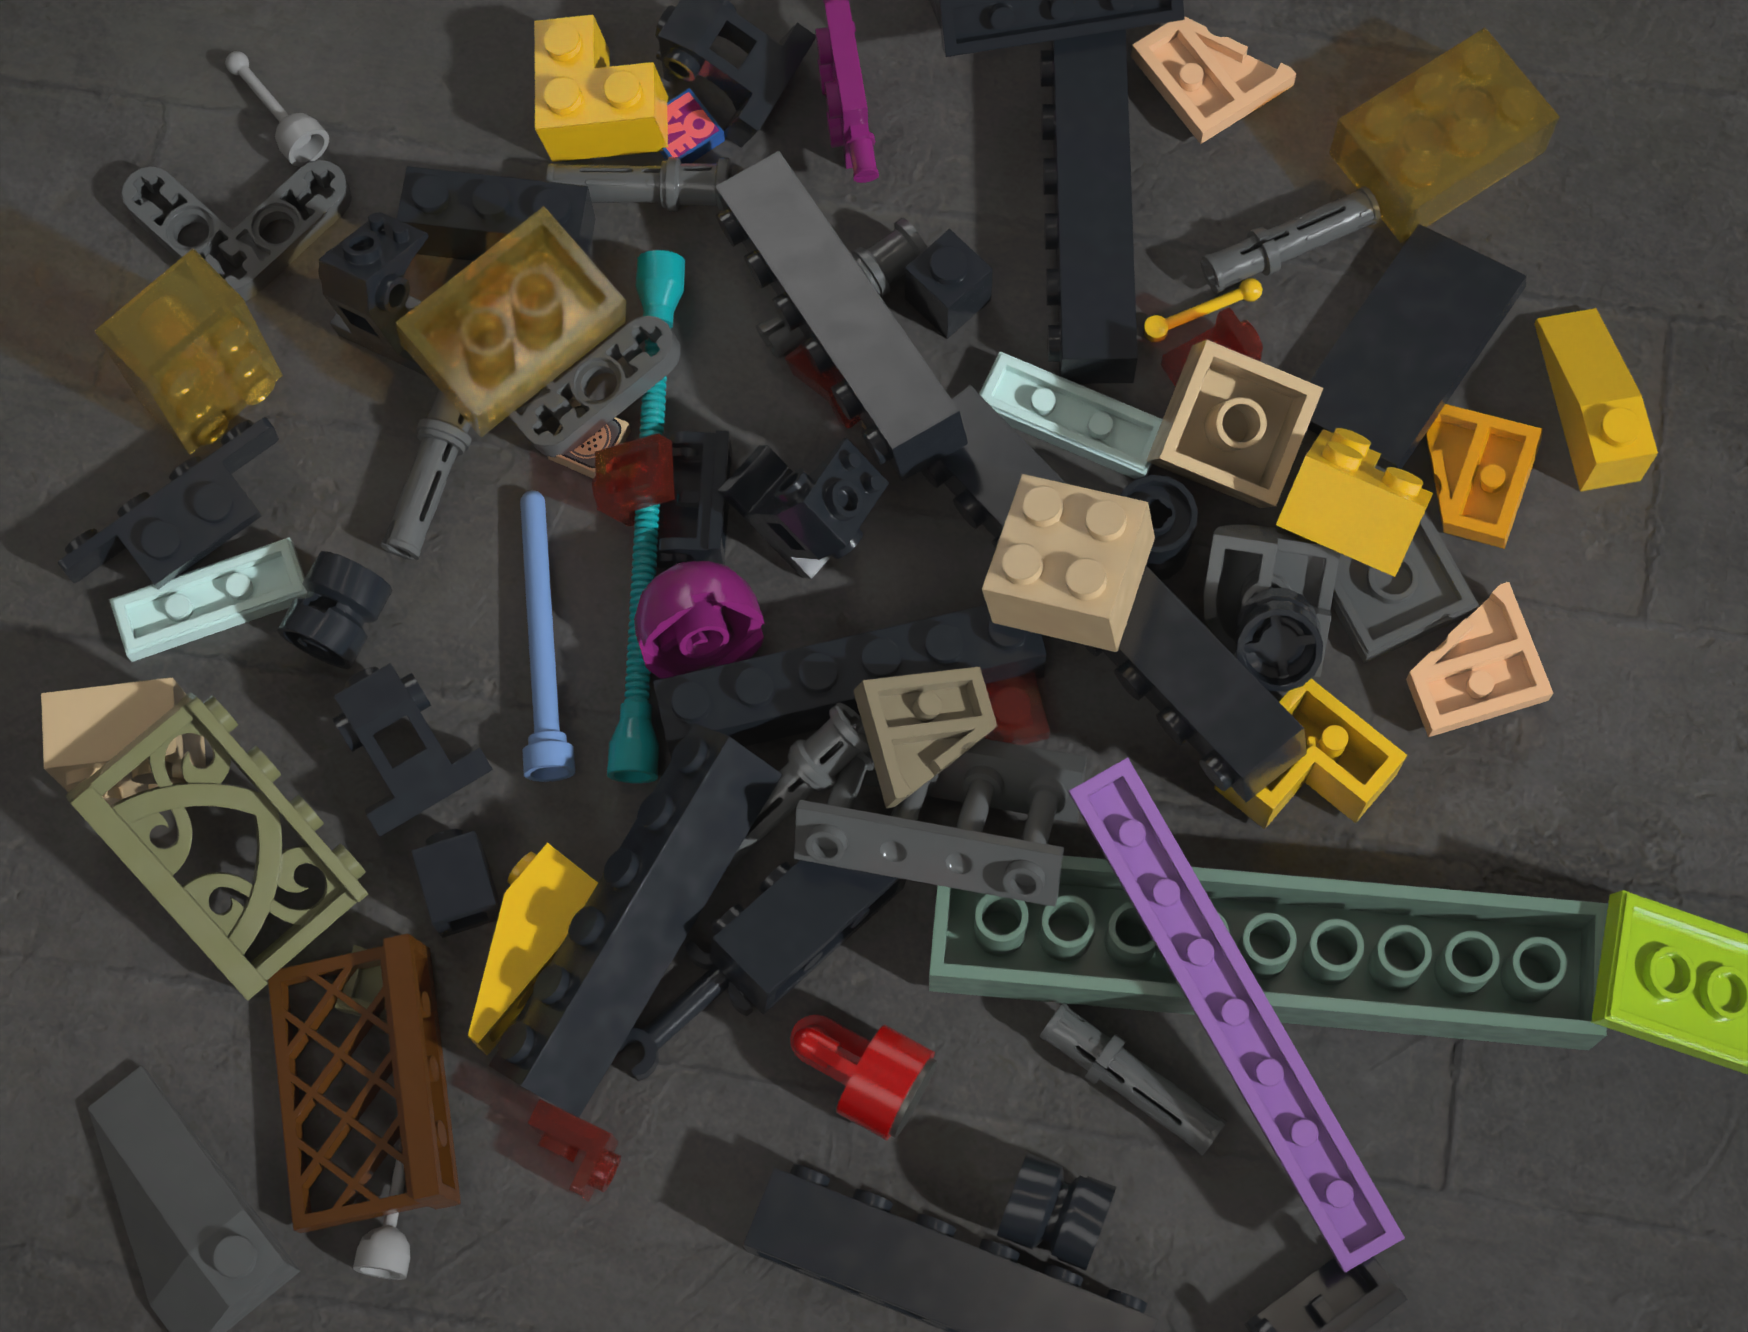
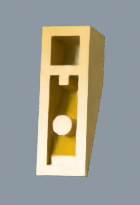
(1596, 401)
(527, 935)

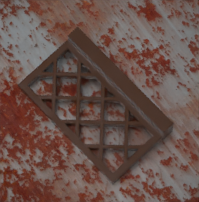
(418, 1081)

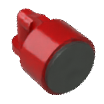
(880, 1075)

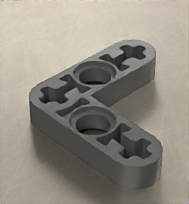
(244, 243)
(554, 397)

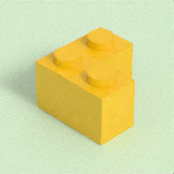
(588, 106)
(1353, 505)
(1343, 761)

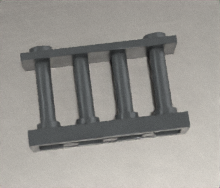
(959, 857)

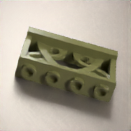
(229, 934)

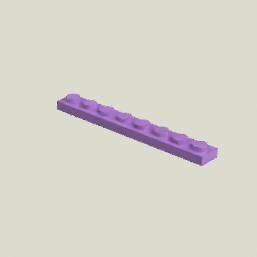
(1236, 1015)

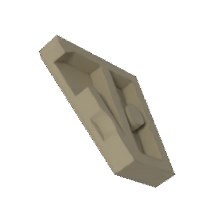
(922, 725)

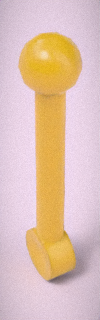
(1157, 327)

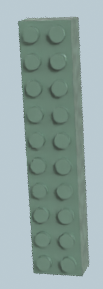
(1315, 945)

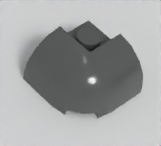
(1259, 558)

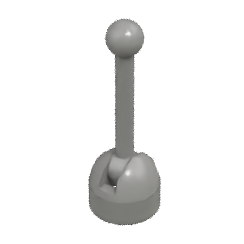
(297, 134)
(385, 1249)

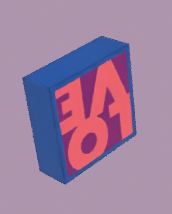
(690, 129)

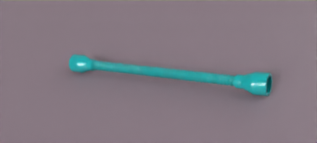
(634, 745)

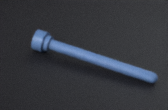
(547, 753)

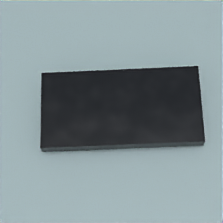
(1413, 343)

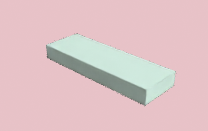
(1071, 416)
(209, 599)

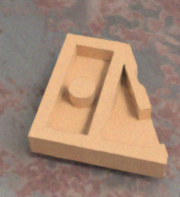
(1207, 76)
(1480, 669)

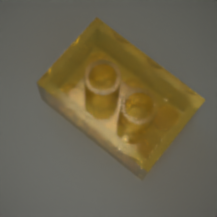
(1444, 133)
(512, 321)
(191, 352)

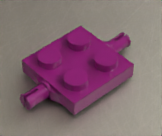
(844, 91)

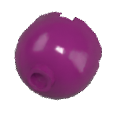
(697, 619)

